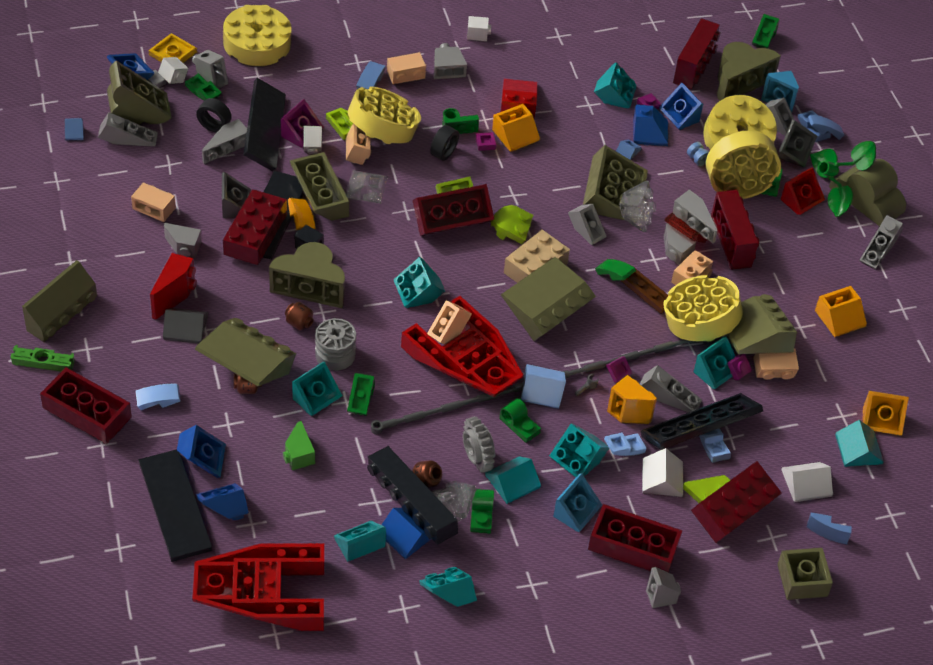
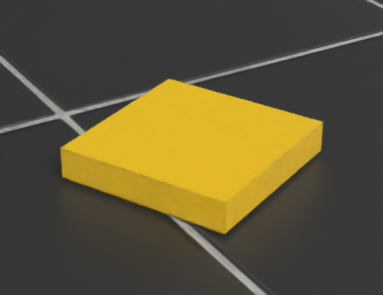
(172, 47)

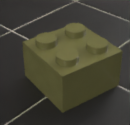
(804, 573)

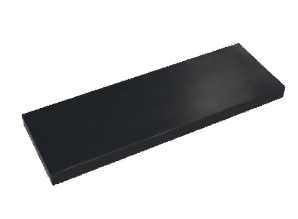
(264, 124)
(286, 187)
(701, 421)
(175, 505)

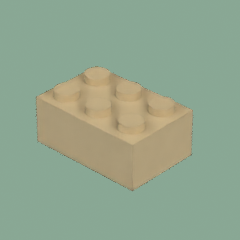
(533, 255)

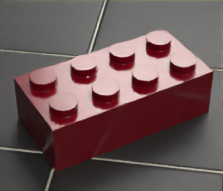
(697, 53)
(453, 209)
(255, 227)
(734, 229)
(86, 405)
(736, 501)
(634, 539)

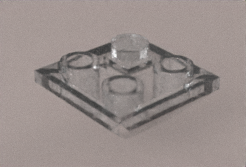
(366, 186)
(638, 206)
(457, 498)

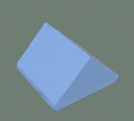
(543, 386)

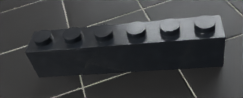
(412, 495)

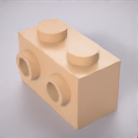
(406, 68)
(357, 145)
(153, 202)
(692, 266)
(449, 322)
(776, 365)

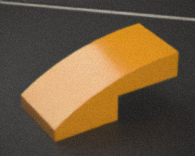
(302, 213)

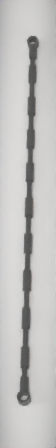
(516, 388)

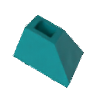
(616, 87)
(418, 284)
(579, 451)
(451, 586)

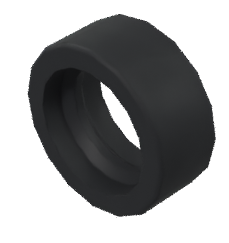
(216, 107)
(444, 142)

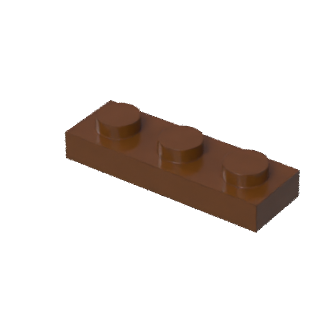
(646, 290)

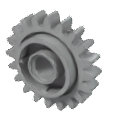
(478, 444)

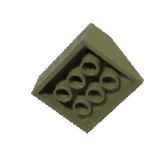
(608, 180)
(547, 297)
(763, 328)
(247, 352)

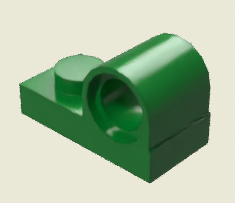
(766, 31)
(463, 124)
(361, 393)
(516, 418)
(482, 511)

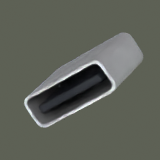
(157, 79)

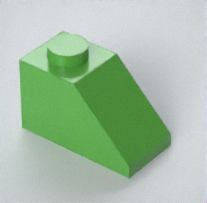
(298, 448)

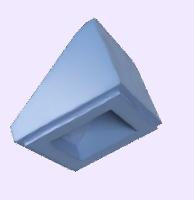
(74, 129)
(628, 148)

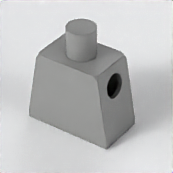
(449, 62)
(211, 67)

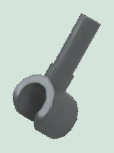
(589, 384)

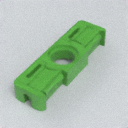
(30, 357)

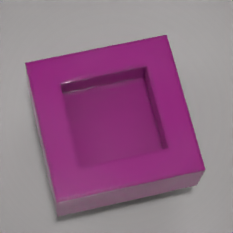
(649, 100)
(485, 141)
(739, 366)
(619, 369)

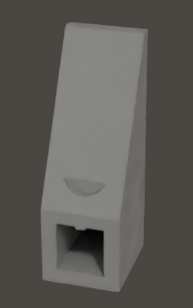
(125, 132)
(226, 140)
(695, 213)
(882, 242)
(669, 390)

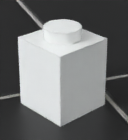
(478, 28)
(173, 70)
(313, 139)

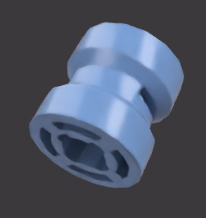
(698, 152)

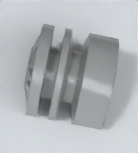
(335, 344)

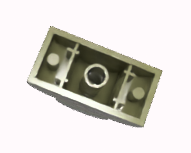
(744, 68)
(136, 97)
(874, 191)
(308, 275)

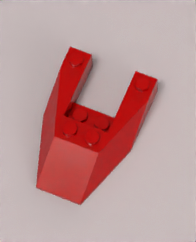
(474, 357)
(250, 583)

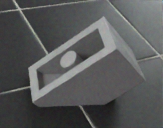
(781, 114)
(587, 223)
(183, 239)
(677, 245)
(662, 588)

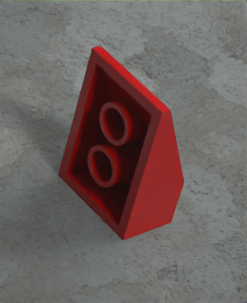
(517, 93)
(173, 284)

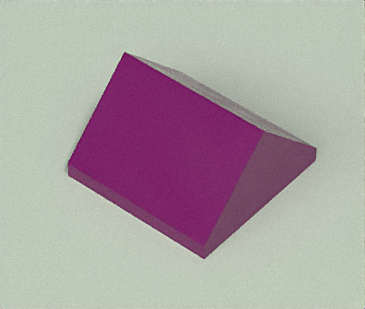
(294, 121)

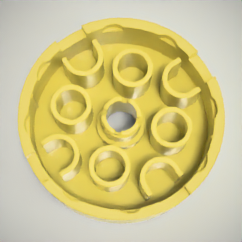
(257, 35)
(736, 114)
(383, 115)
(743, 163)
(703, 308)

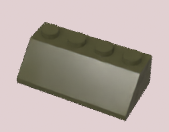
(321, 186)
(59, 301)

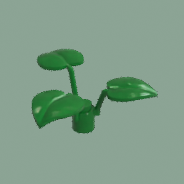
(826, 166)

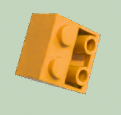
(515, 127)
(841, 311)
(631, 402)

